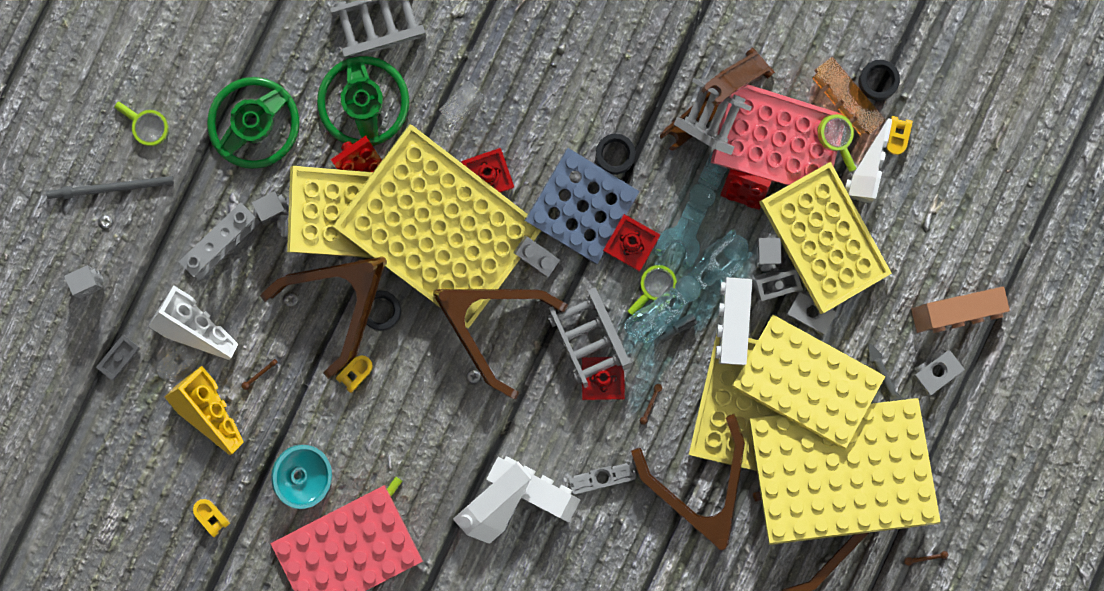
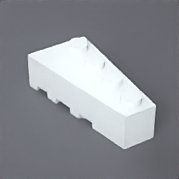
(734, 321)
(540, 491)

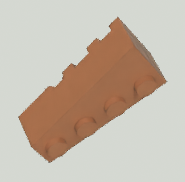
(960, 309)

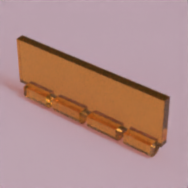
(844, 90)

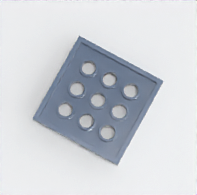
(568, 209)

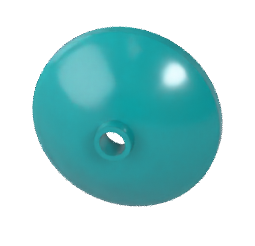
(312, 480)

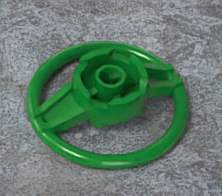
(363, 114)
(240, 133)

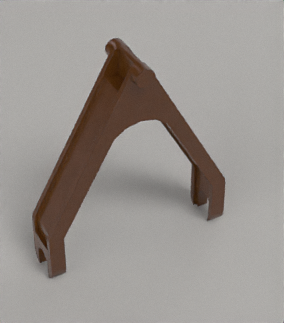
(727, 82)
(364, 277)
(455, 305)
(716, 527)
(833, 562)

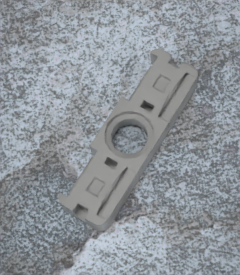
(588, 482)

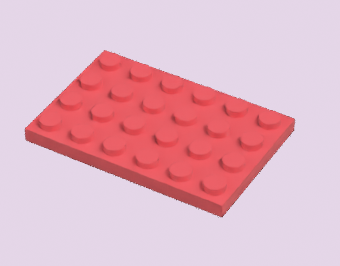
(775, 137)
(349, 547)

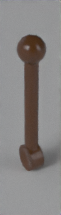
(245, 385)
(658, 388)
(909, 561)

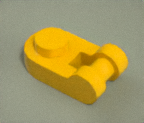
(898, 142)
(361, 367)
(205, 510)

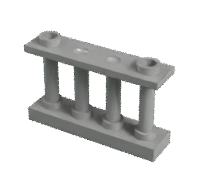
(373, 43)
(700, 130)
(220, 242)
(602, 320)

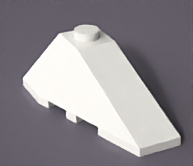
(866, 178)
(185, 323)
(491, 510)

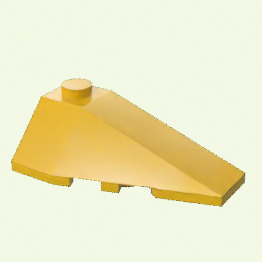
(201, 406)

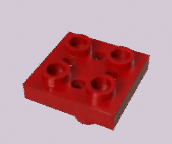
(357, 157)
(494, 160)
(745, 188)
(628, 228)
(614, 389)

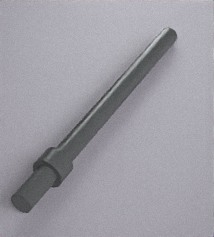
(69, 192)

